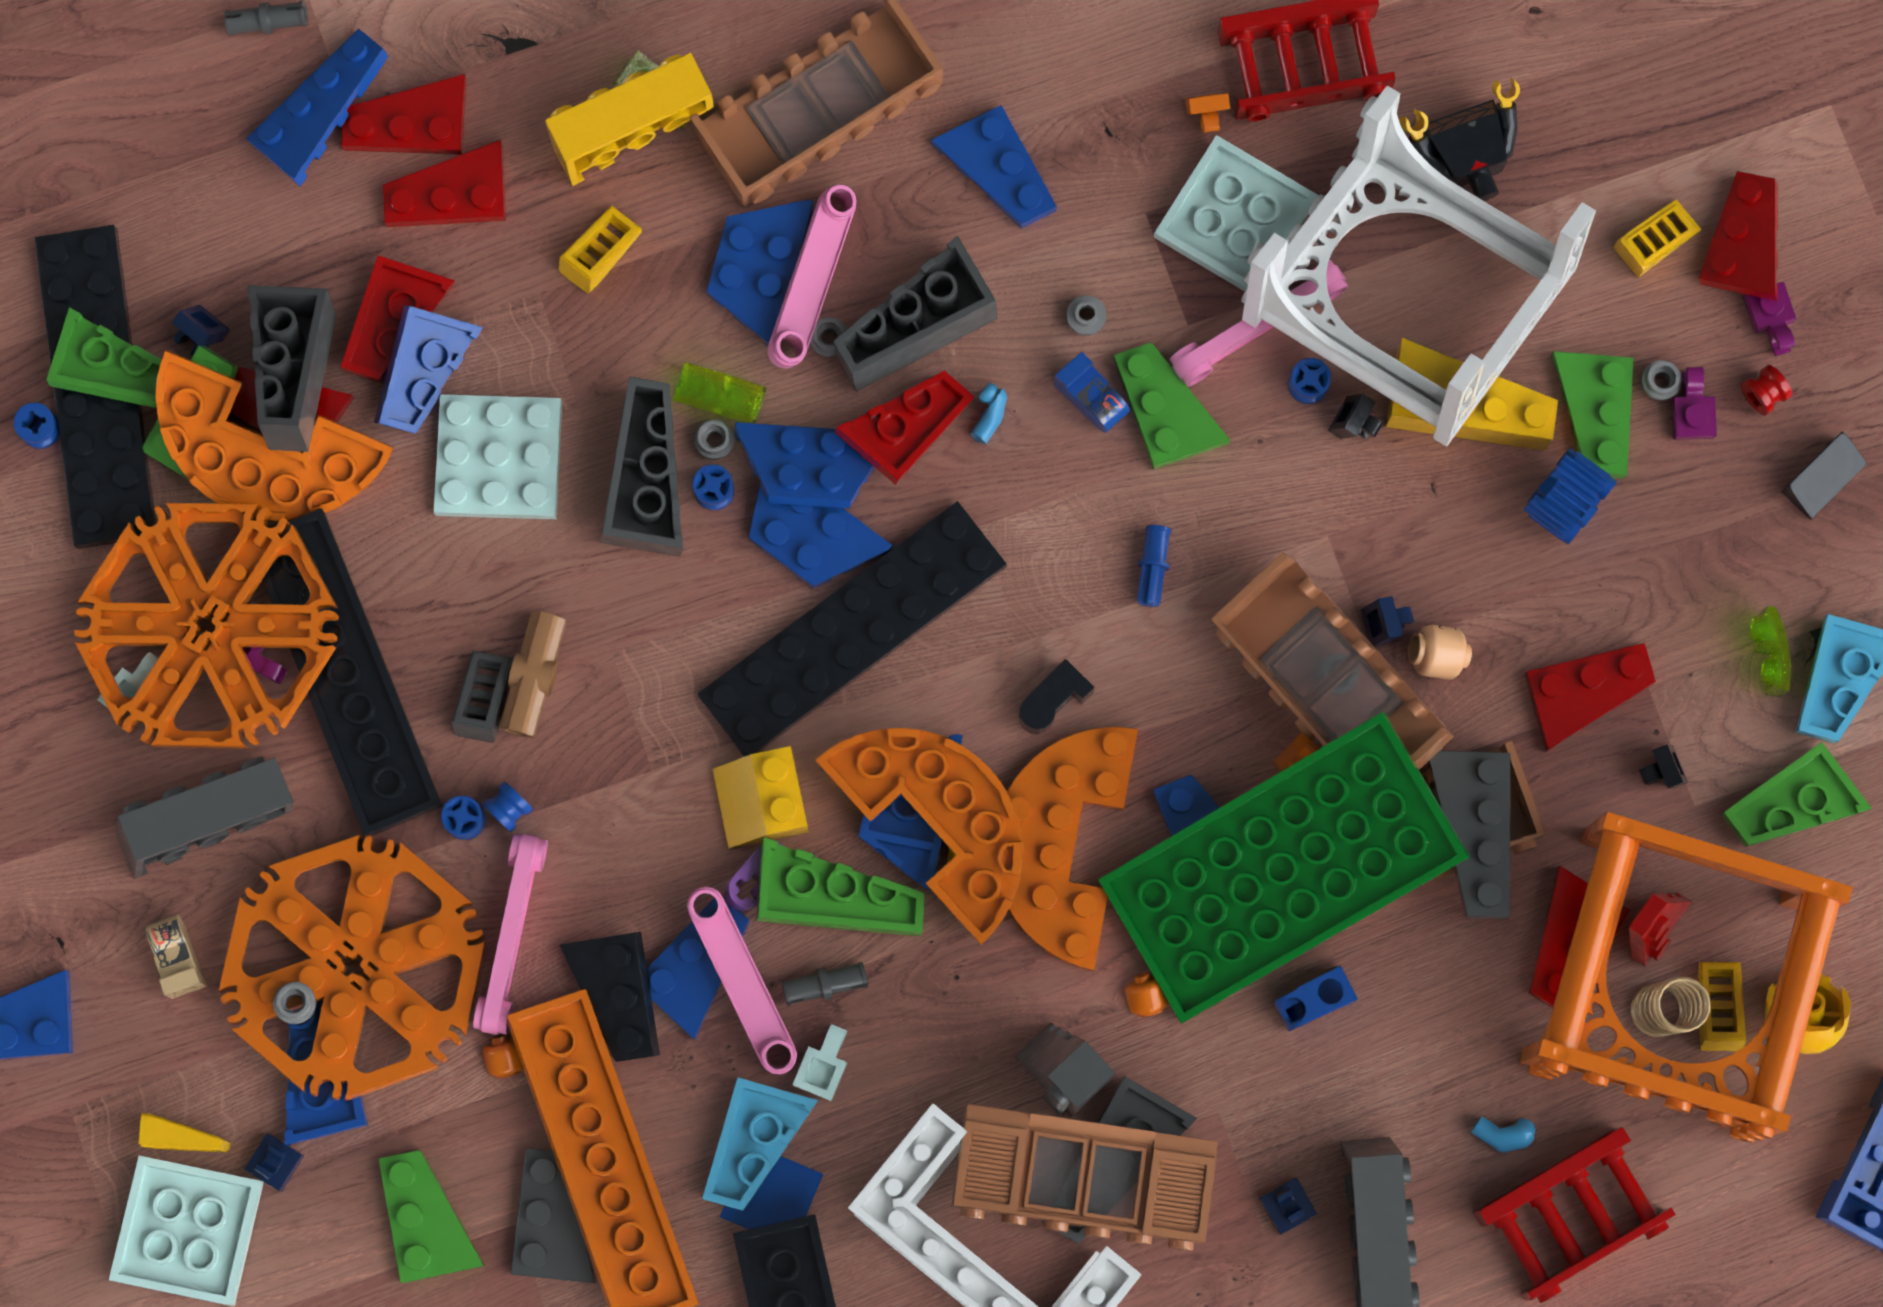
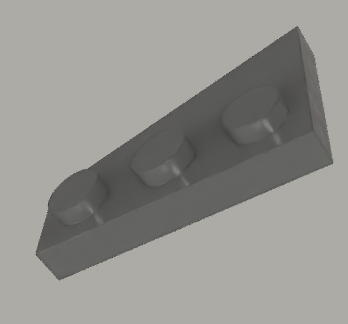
(547, 1229)

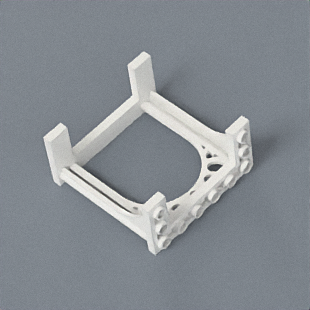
(1392, 162)
(891, 1212)

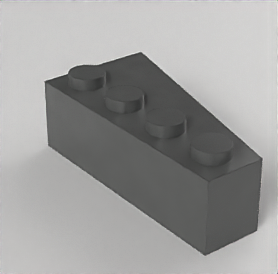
(918, 318)
(290, 359)
(643, 485)
(202, 814)
(1065, 1069)
(1380, 1223)

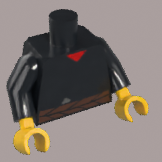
(1471, 142)

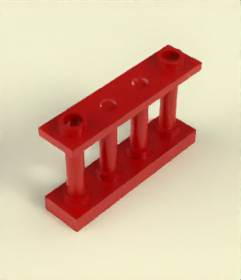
(1279, 25)
(1574, 1173)

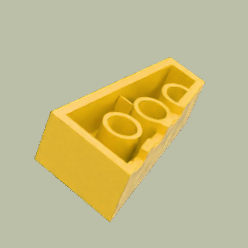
(627, 115)
(1503, 416)

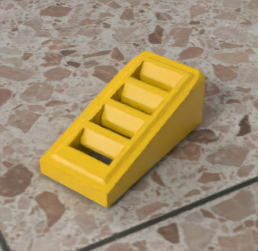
(1633, 255)
(584, 269)
(1723, 1040)
(168, 1135)

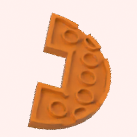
(234, 462)
(1049, 800)
(958, 801)

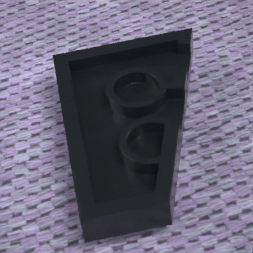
(619, 992)

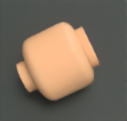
(1439, 652)

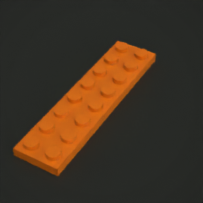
(600, 1154)

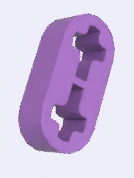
(748, 870)

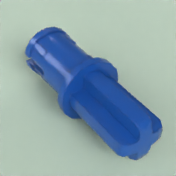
(1153, 565)

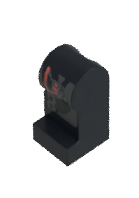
(1051, 696)

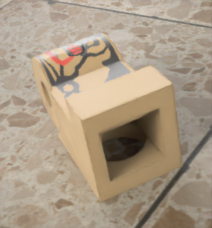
(175, 957)

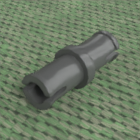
(266, 18)
(824, 983)

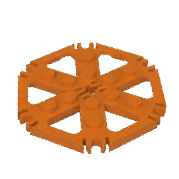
(196, 598)
(344, 1004)

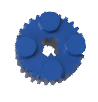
(1569, 495)

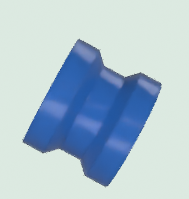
(1314, 374)
(45, 429)
(709, 480)
(507, 806)
(455, 815)

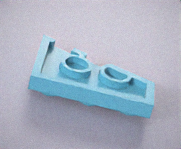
(1840, 678)
(752, 1140)

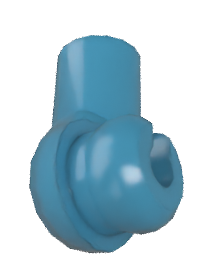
(993, 414)
(1507, 1138)

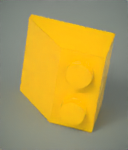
(760, 798)

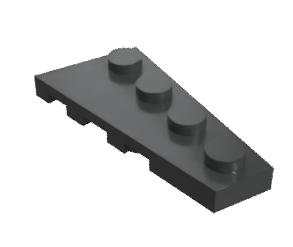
(1476, 801)
(1138, 1109)

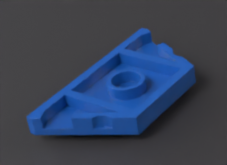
(758, 263)
(803, 464)
(814, 539)
(905, 838)

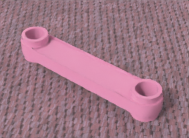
(812, 276)
(1194, 361)
(526, 856)
(742, 980)

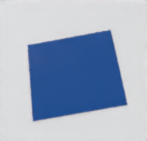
(780, 1198)

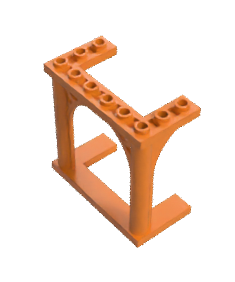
(1564, 1040)

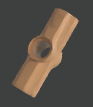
(533, 674)

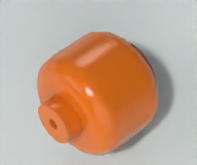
(1145, 996)
(501, 1057)

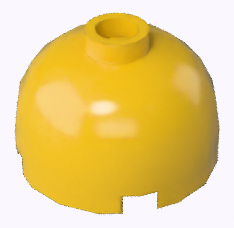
(1827, 1017)

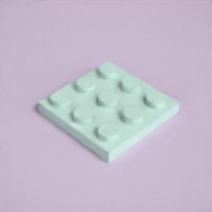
(1230, 209)
(498, 457)
(186, 1230)

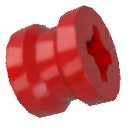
(1766, 390)

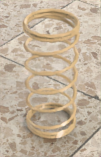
(1660, 1026)

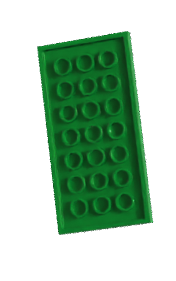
(1283, 867)

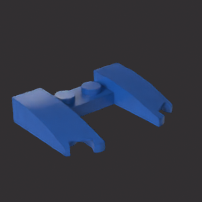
(1856, 1199)

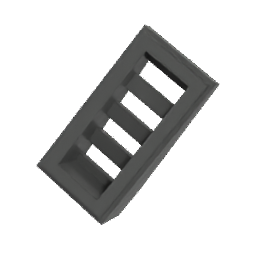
(475, 728)

